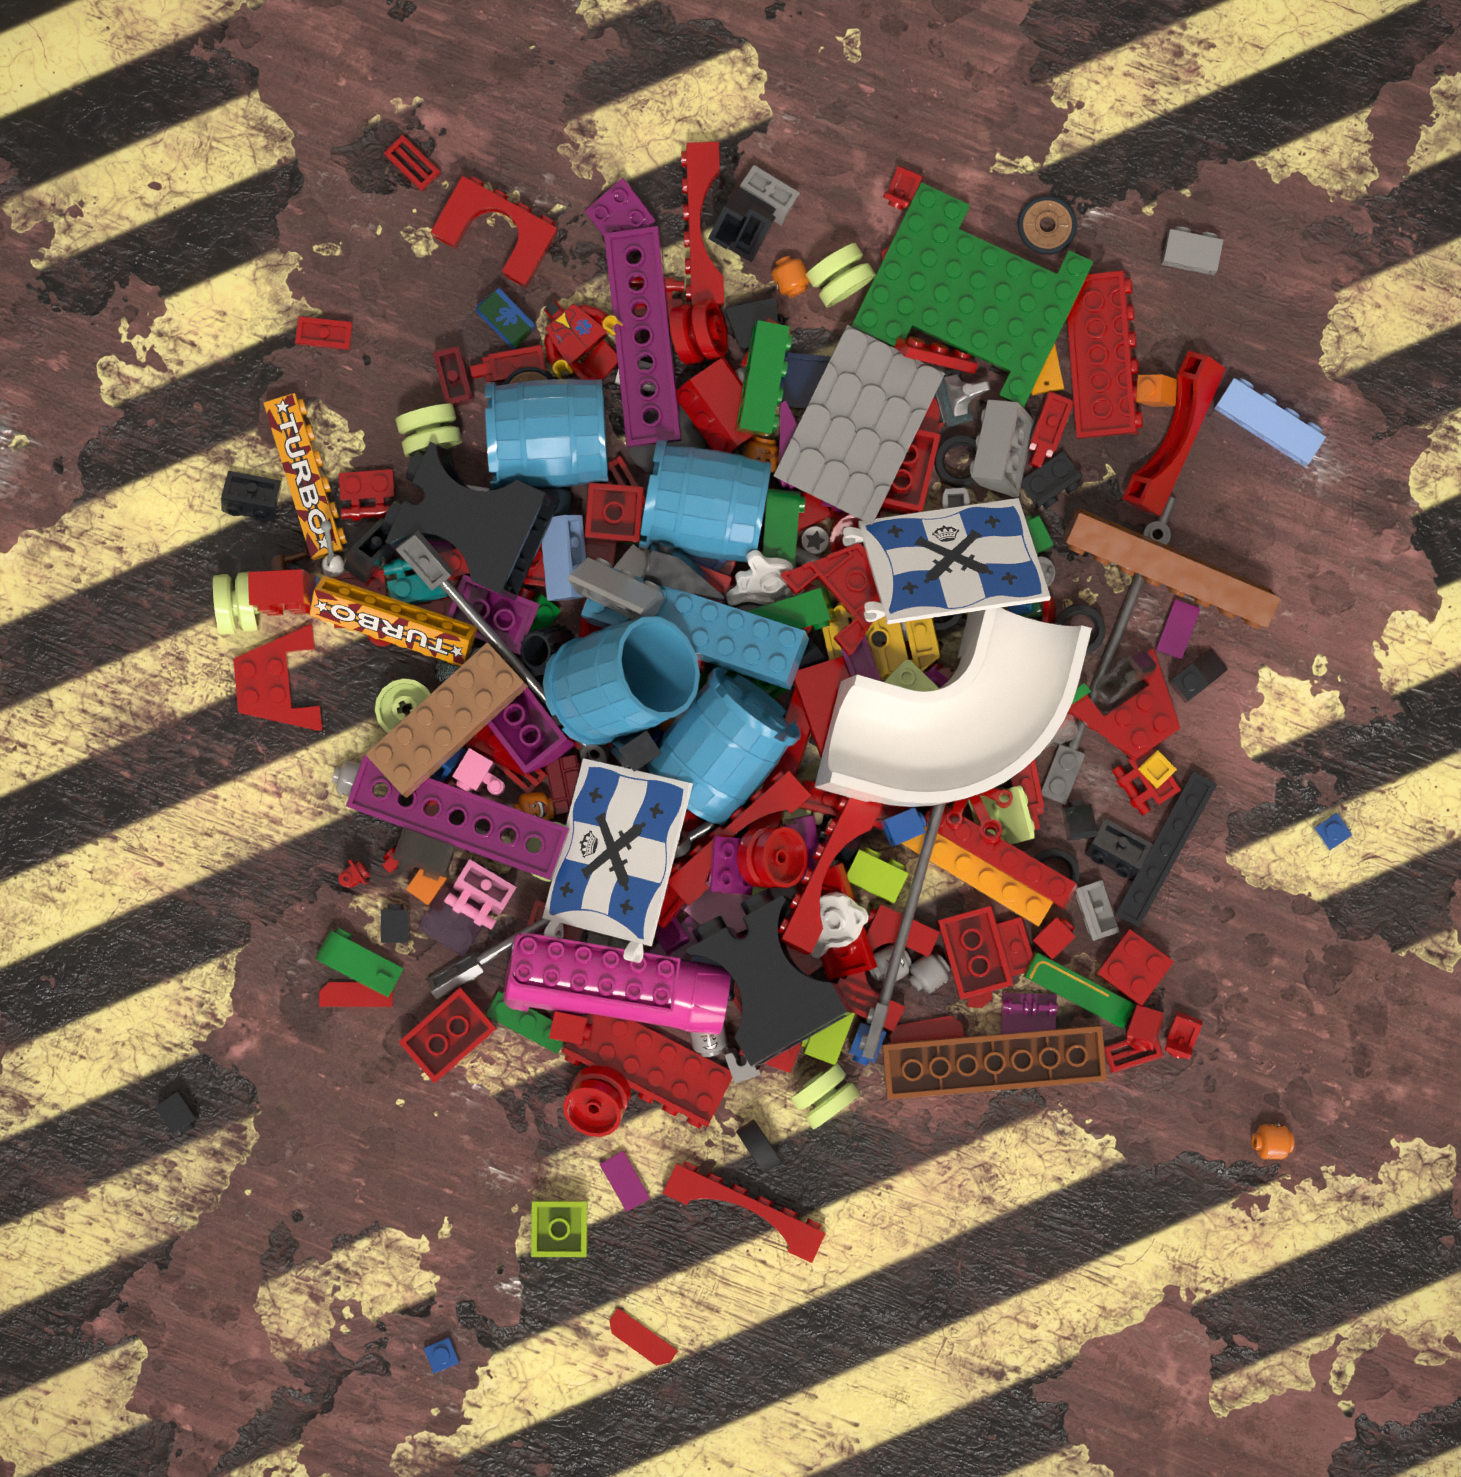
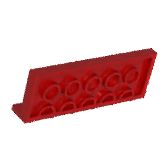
(1103, 357)
(654, 1067)

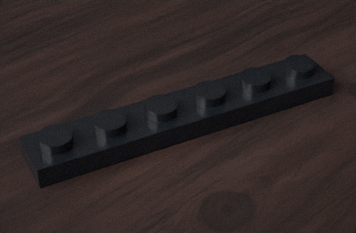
(1165, 849)

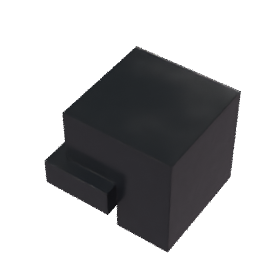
(743, 224)

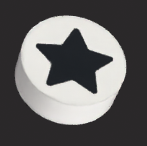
(815, 540)

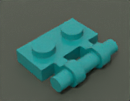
(411, 588)

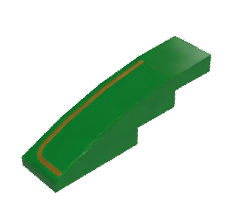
(1079, 990)

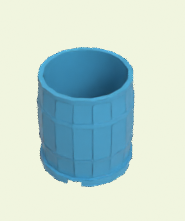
(546, 433)
(705, 502)
(621, 679)
(724, 745)

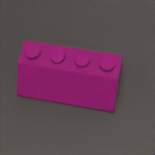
(530, 733)

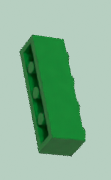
(762, 378)
(801, 610)

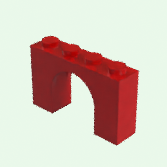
(472, 200)
(884, 930)

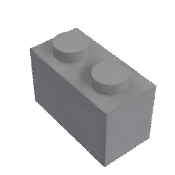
(1192, 251)

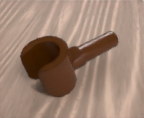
(279, 562)

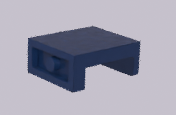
(802, 378)

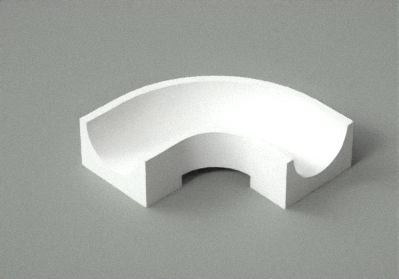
(968, 733)

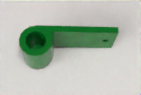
(782, 523)
(358, 962)

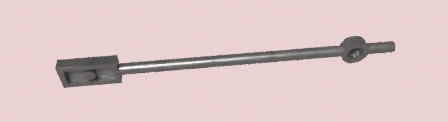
(435, 572)
(1069, 759)
(471, 965)
(877, 1015)

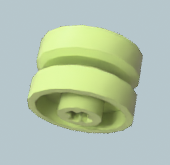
(840, 274)
(428, 426)
(234, 603)
(394, 698)
(823, 1093)

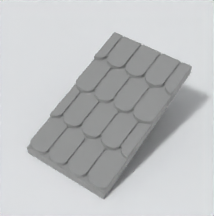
(859, 425)

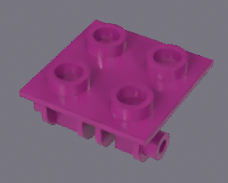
(619, 210)
(725, 870)
(1028, 1012)

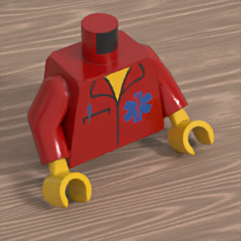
(574, 333)

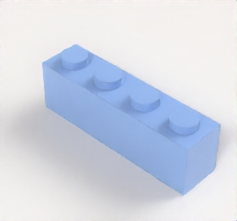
(1270, 422)

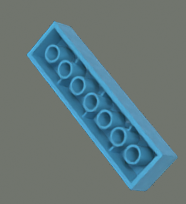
(723, 635)

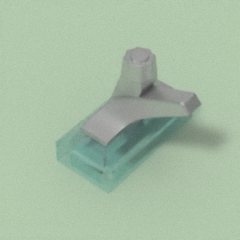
(955, 397)

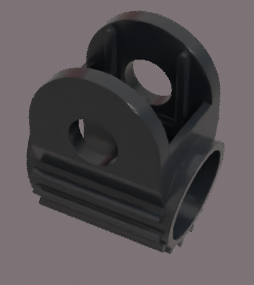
(540, 645)

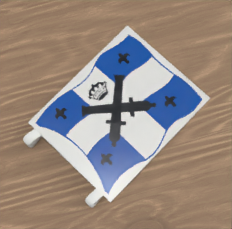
(950, 561)
(617, 854)

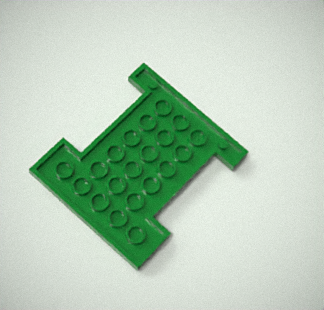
(969, 293)

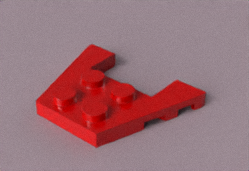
(849, 580)
(265, 682)
(1138, 722)

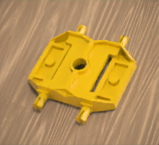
(889, 657)

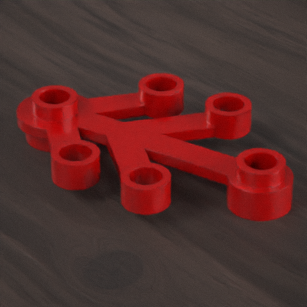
(981, 812)

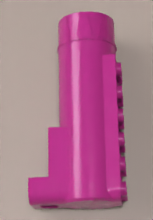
(599, 981)

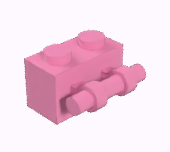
(475, 772)
(483, 888)

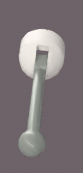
(332, 563)

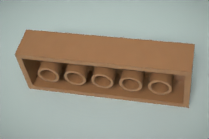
(446, 720)

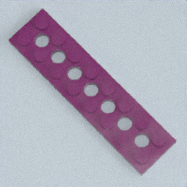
(659, 345)
(465, 835)

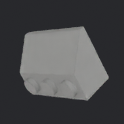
(1002, 447)
(616, 589)

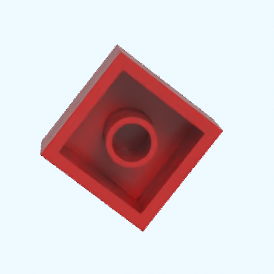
(613, 513)
(1134, 967)

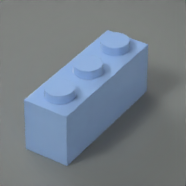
(562, 553)

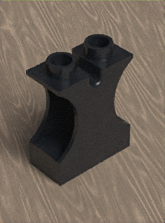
(491, 529)
(777, 997)

